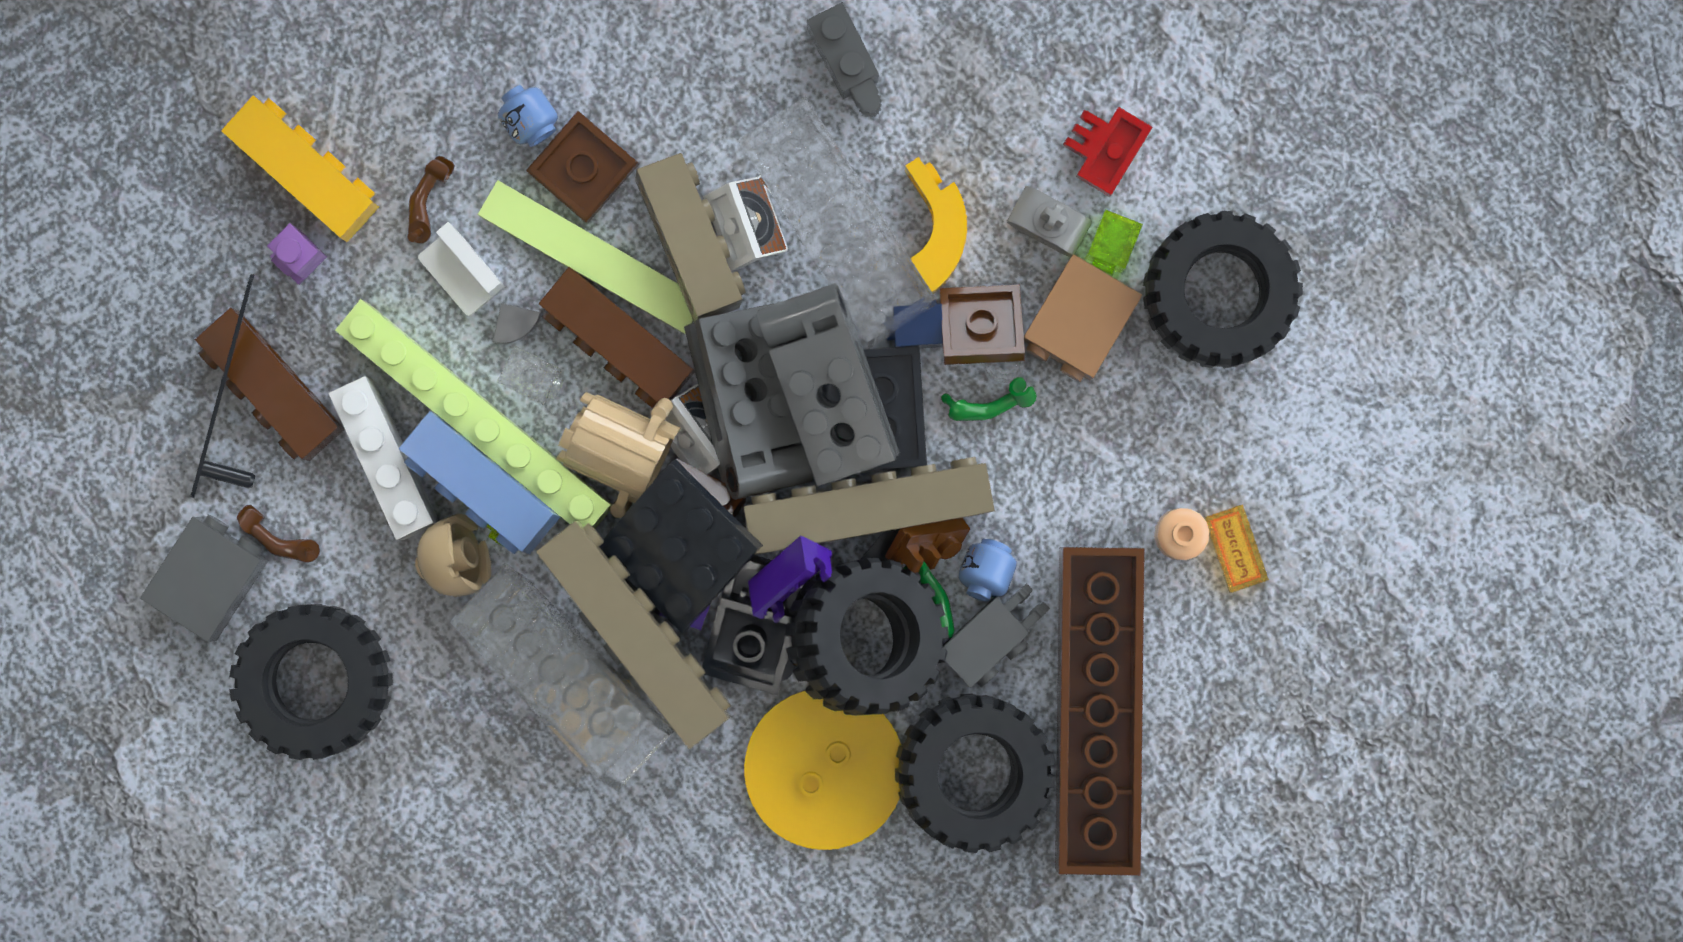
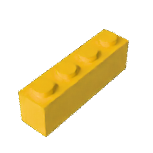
(301, 169)

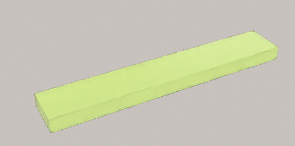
(586, 255)

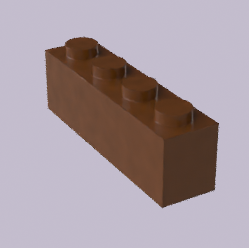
(616, 337)
(270, 385)

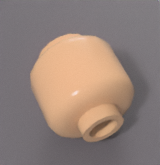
(1181, 534)

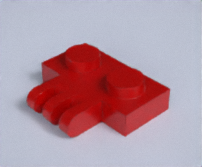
(1107, 147)

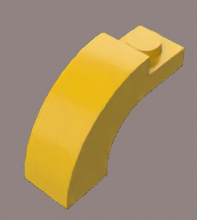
(949, 225)

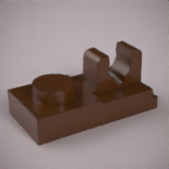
(928, 543)

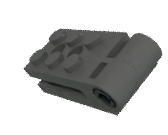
(815, 346)
(752, 437)

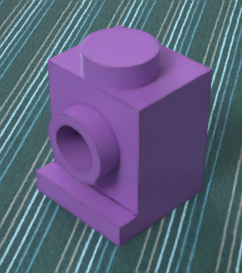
(295, 253)

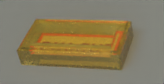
(1236, 548)

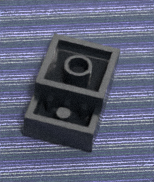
(744, 646)

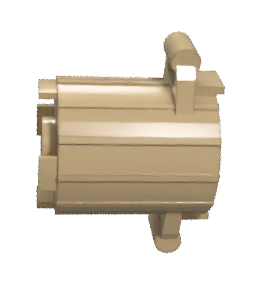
(618, 446)

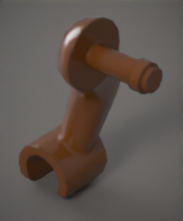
(419, 224)
(301, 549)

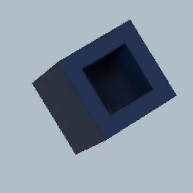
(922, 331)

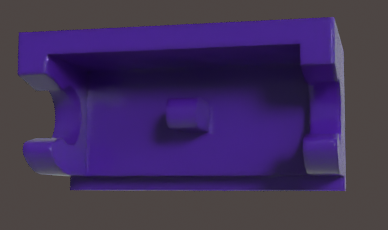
(786, 575)

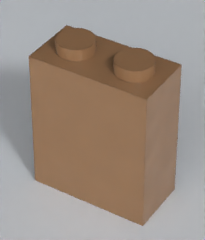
(1080, 319)

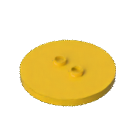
(822, 773)

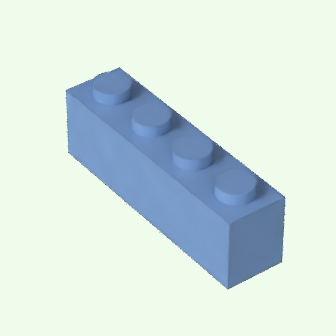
(479, 483)

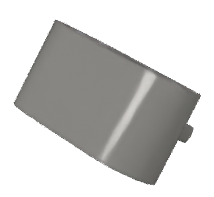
(1049, 221)

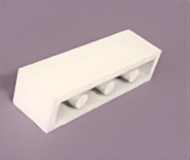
(378, 451)

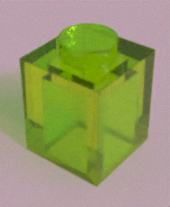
(1113, 242)

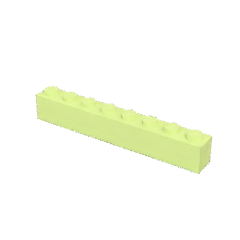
(472, 416)

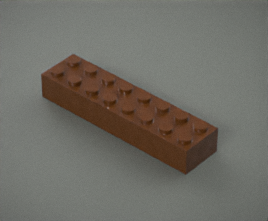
(1099, 711)

